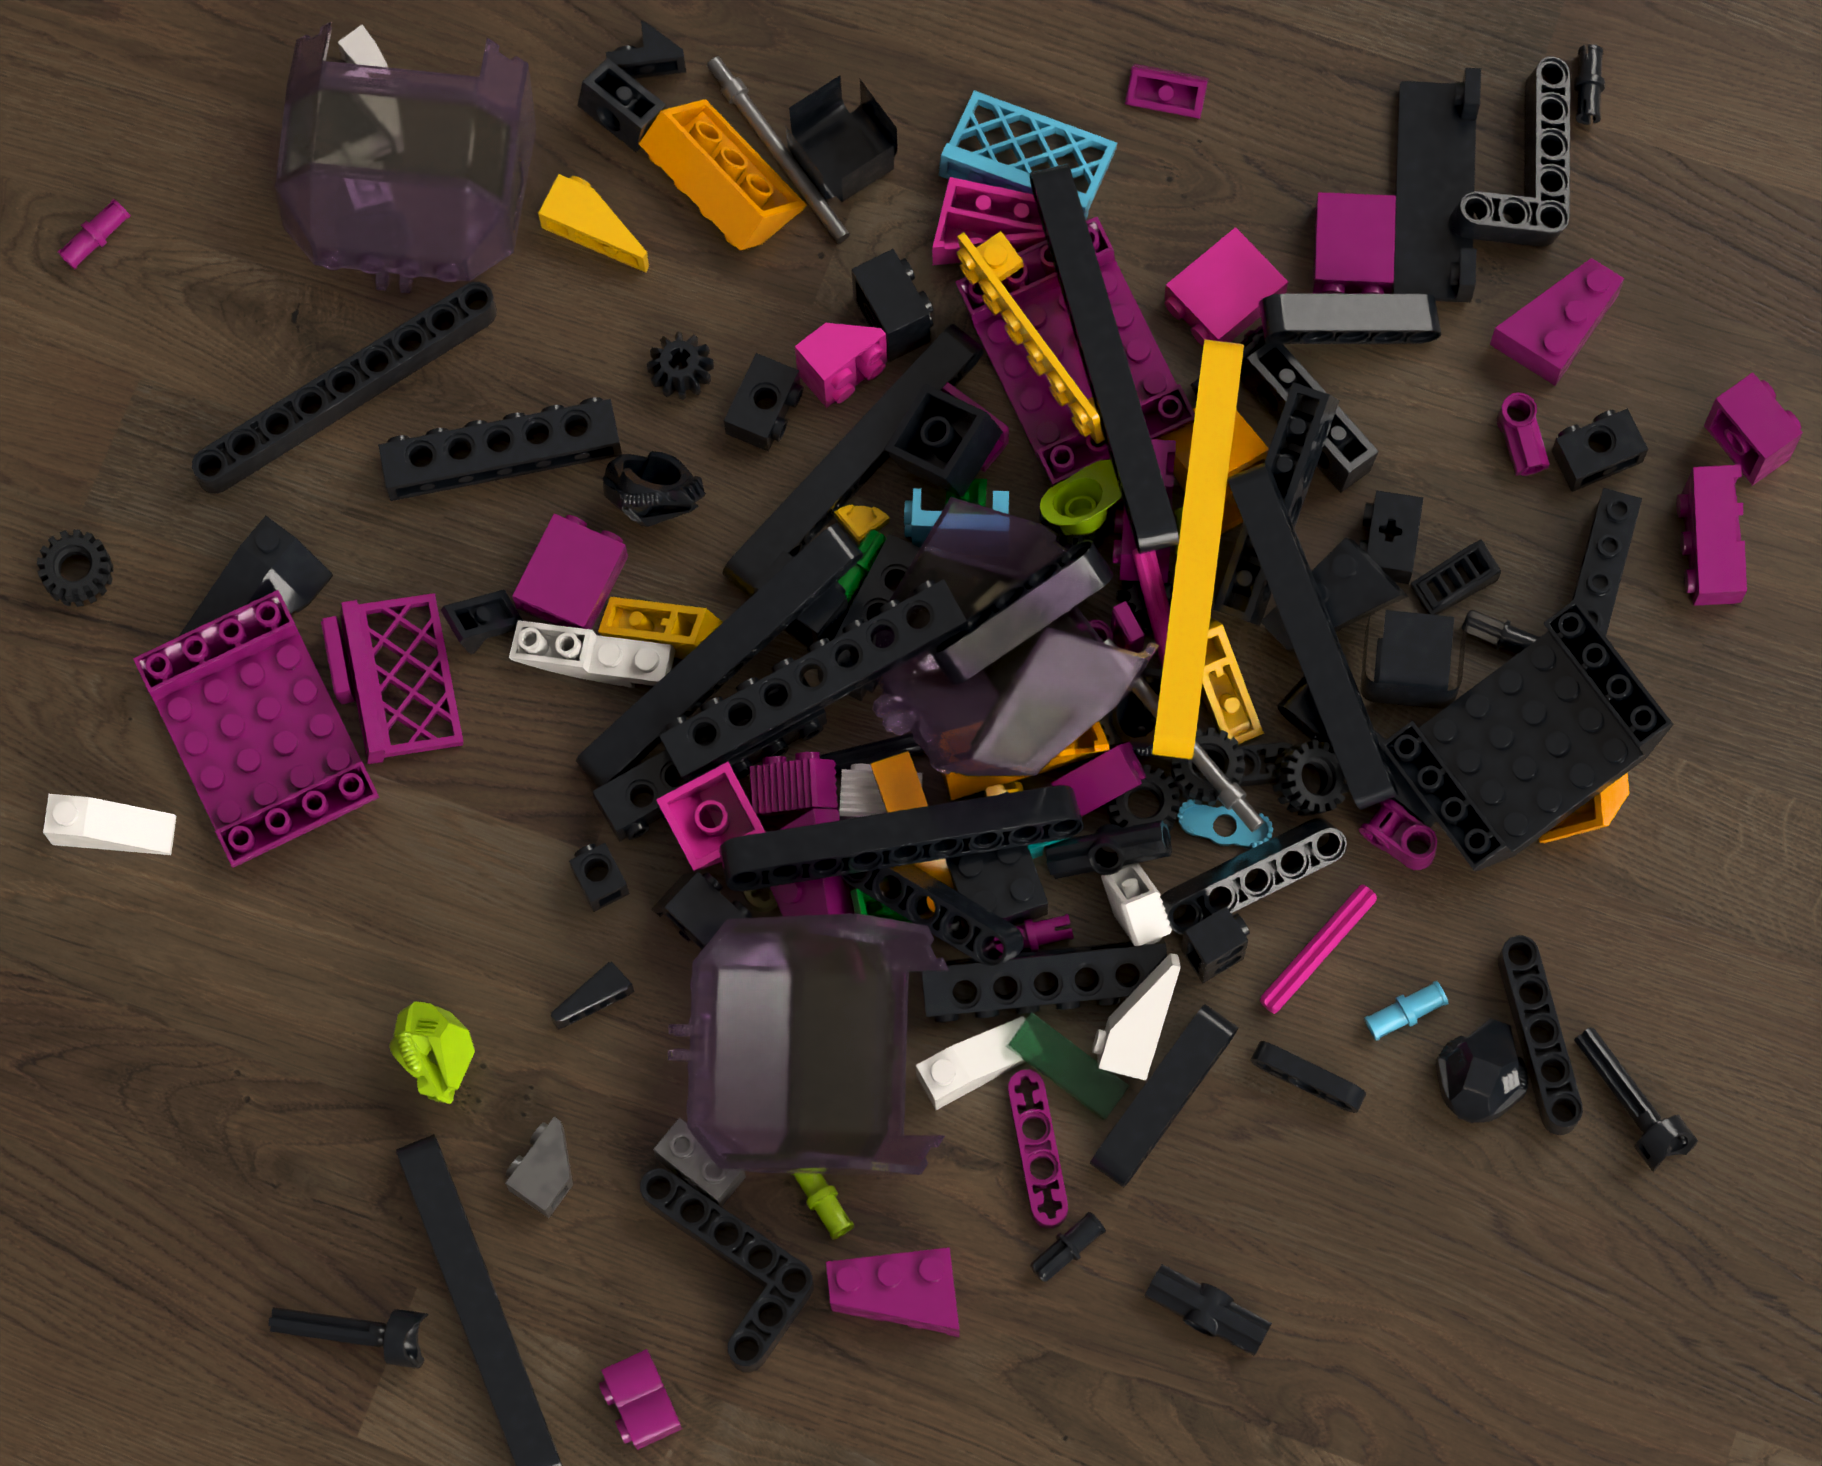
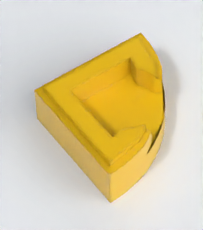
(860, 520)
(1000, 788)

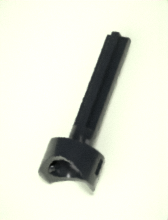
(1659, 1136)
(396, 1337)

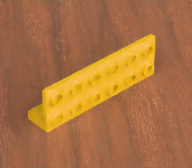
(991, 265)

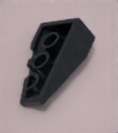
(262, 564)

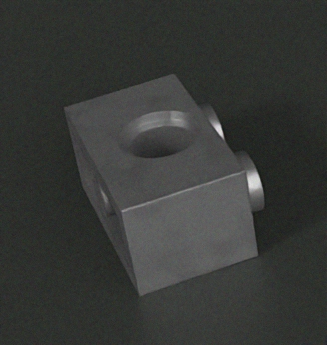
(690, 1162)

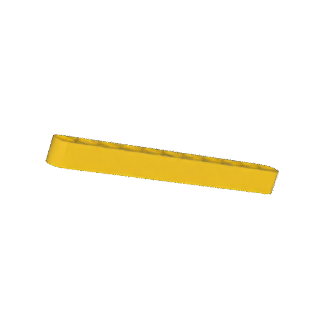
(1198, 550)

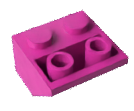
(839, 359)

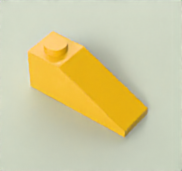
(583, 217)
(658, 623)
(1225, 689)

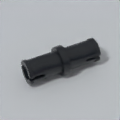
(1589, 84)

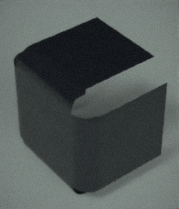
(841, 148)
(1413, 661)

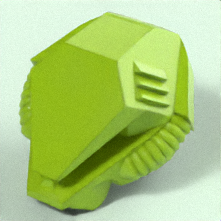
(432, 1049)

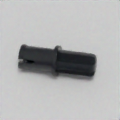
(1497, 632)
(1067, 1247)

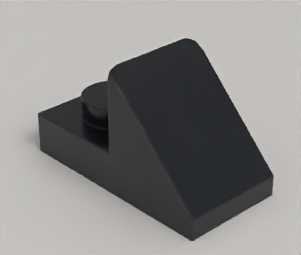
(656, 58)
(481, 618)

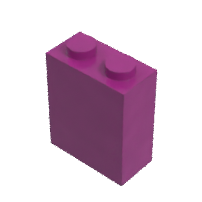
(1354, 243)
(570, 573)

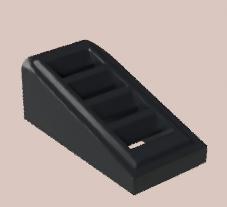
(1463, 558)
(595, 994)

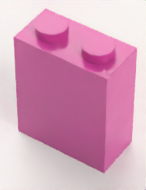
(1223, 289)

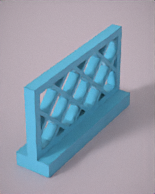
(984, 168)

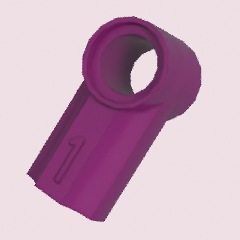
(1523, 437)

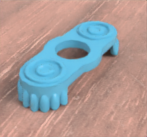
(1199, 821)

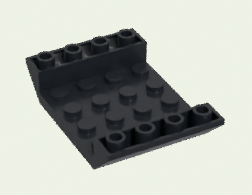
(1531, 741)

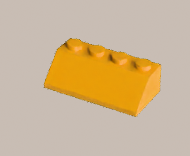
(721, 173)

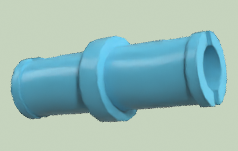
(1406, 1010)

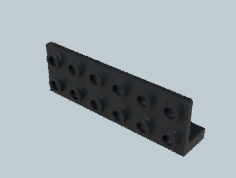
(1431, 180)

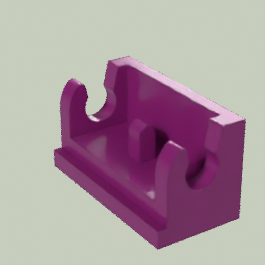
(1104, 778)

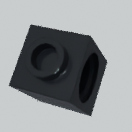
(605, 891)

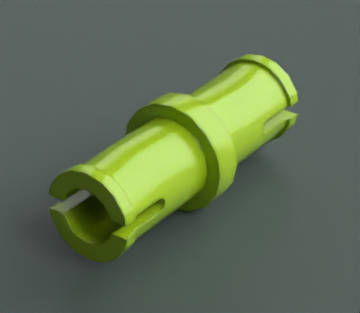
(824, 1201)

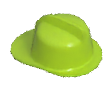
(1082, 500)

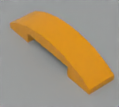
(903, 791)

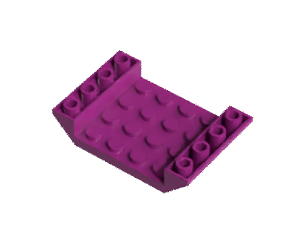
(1046, 424)
(256, 728)

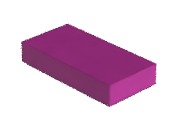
(1126, 629)
(337, 660)

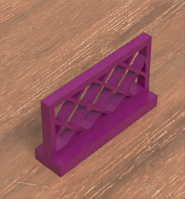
(366, 683)

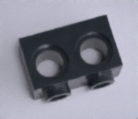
(1215, 943)

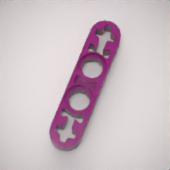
(1040, 1148)

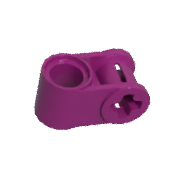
(1394, 829)

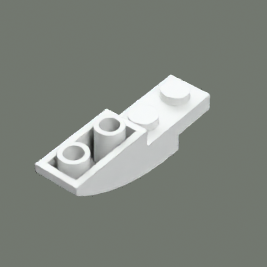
(590, 656)

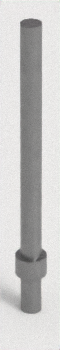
(736, 92)
(1230, 793)

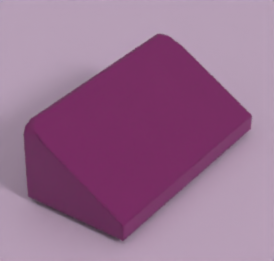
(1166, 91)

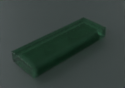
(1067, 1066)

